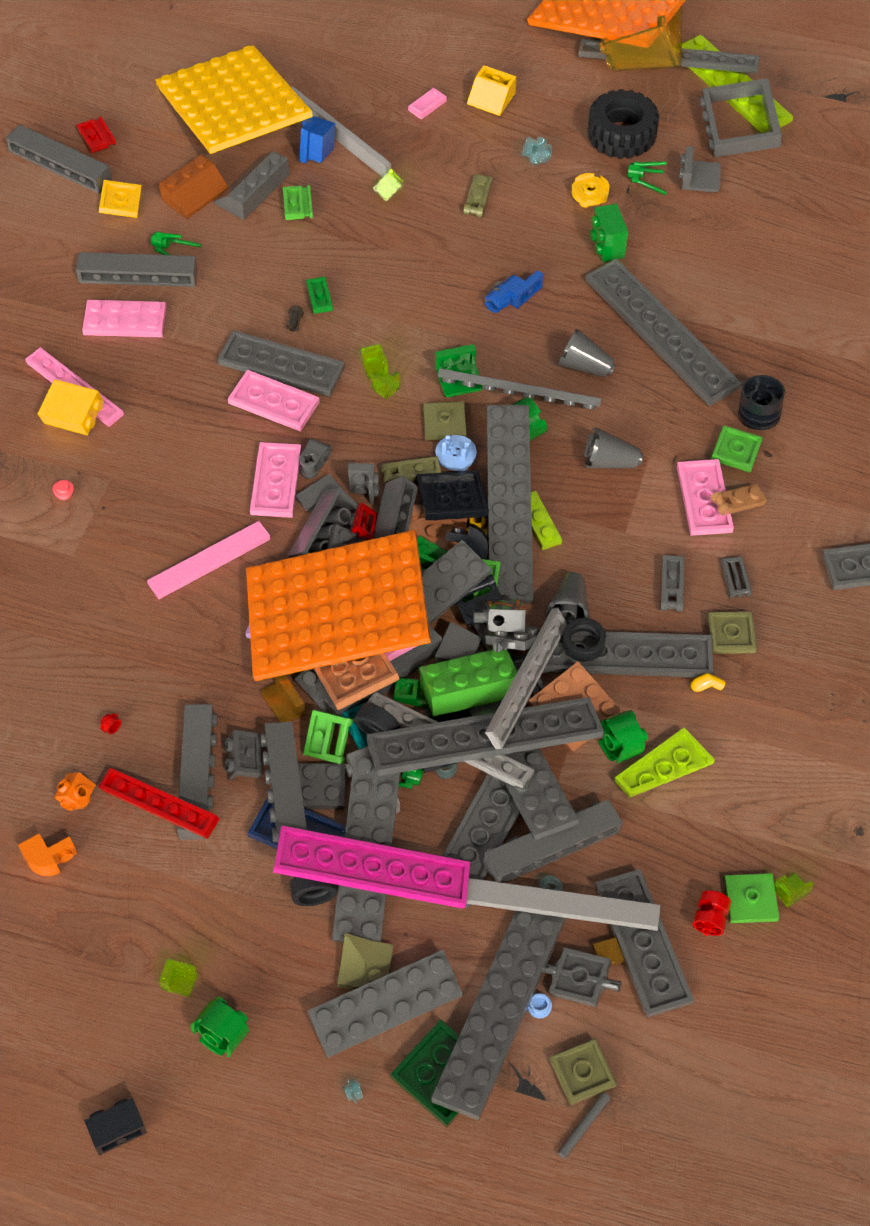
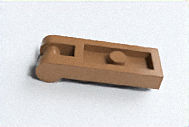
(738, 499)

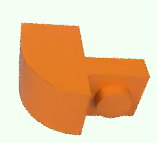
(44, 859)

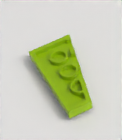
(665, 763)

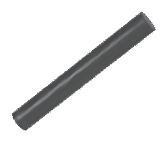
(583, 1126)

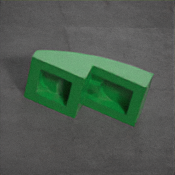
(410, 693)

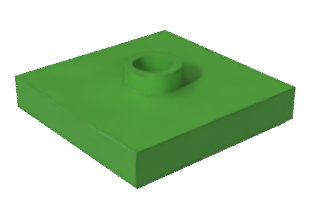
(737, 448)
(751, 898)

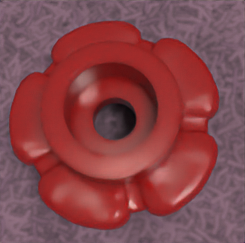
(110, 723)

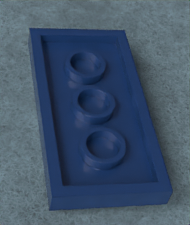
(262, 827)

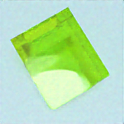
(388, 185)
(374, 360)
(385, 384)
(792, 889)
(178, 977)

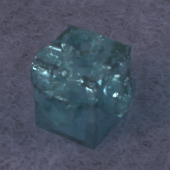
(537, 150)

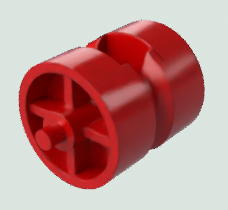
(711, 914)

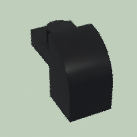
(474, 538)

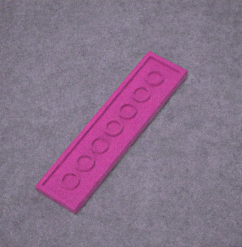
(372, 867)

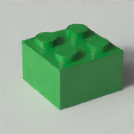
(609, 232)

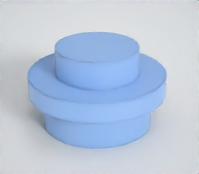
(540, 1006)

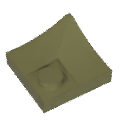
(363, 961)

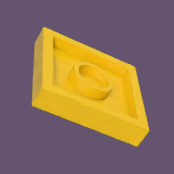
(120, 198)

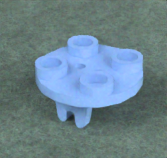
(463, 457)

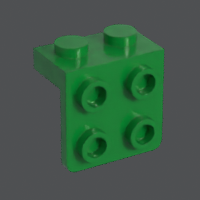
(460, 360)

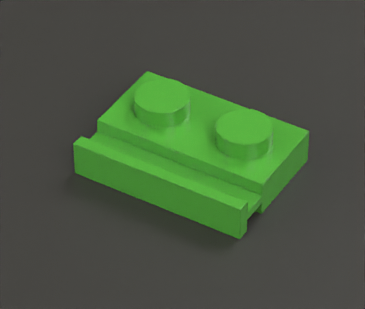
(297, 202)

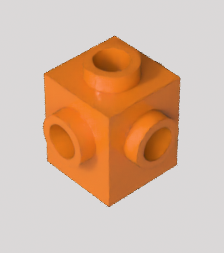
(74, 791)

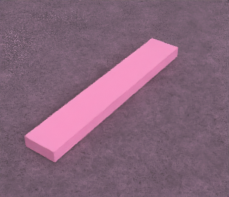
(53, 369)
(208, 560)

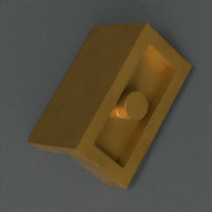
(284, 700)

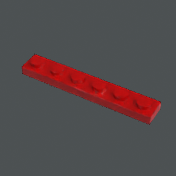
(159, 803)

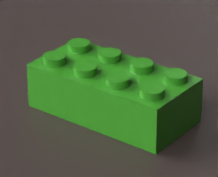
(467, 681)

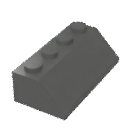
(254, 185)
(331, 509)

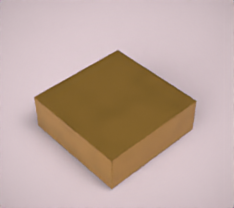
(609, 949)

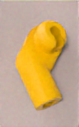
(705, 681)

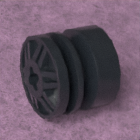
(761, 402)

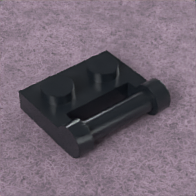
(466, 609)

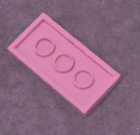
(124, 318)
(273, 400)
(275, 480)
(698, 483)

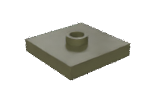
(444, 420)
(732, 632)
(582, 1071)

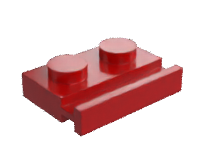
(96, 134)

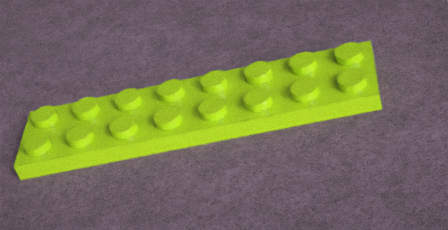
(749, 107)

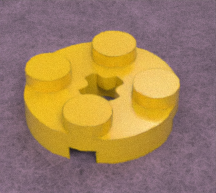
(588, 198)

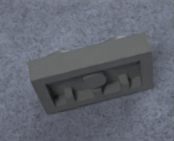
(363, 480)
(243, 754)

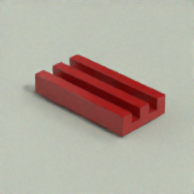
(361, 519)

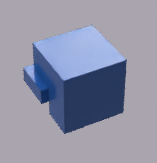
(316, 139)

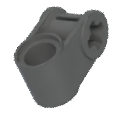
(313, 458)

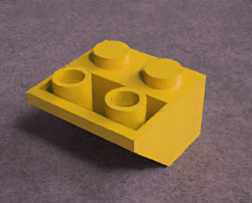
(492, 90)

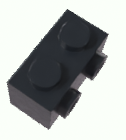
(115, 1126)

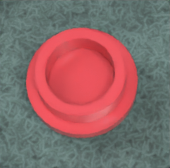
(63, 489)

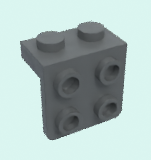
(699, 174)

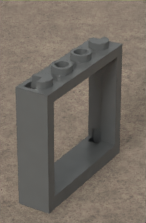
(744, 143)

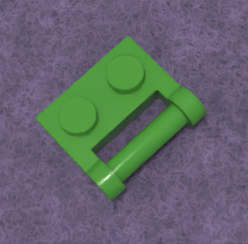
(321, 733)

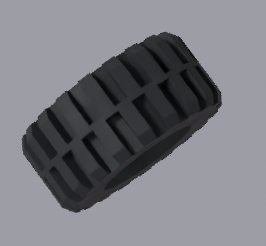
(618, 139)

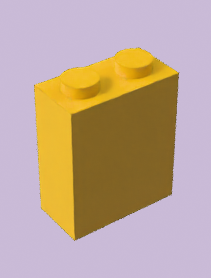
(71, 407)

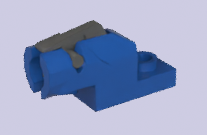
(513, 292)

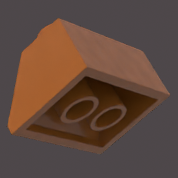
(192, 186)

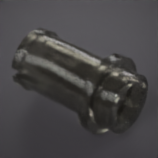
(295, 314)

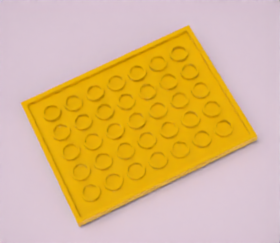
(233, 98)

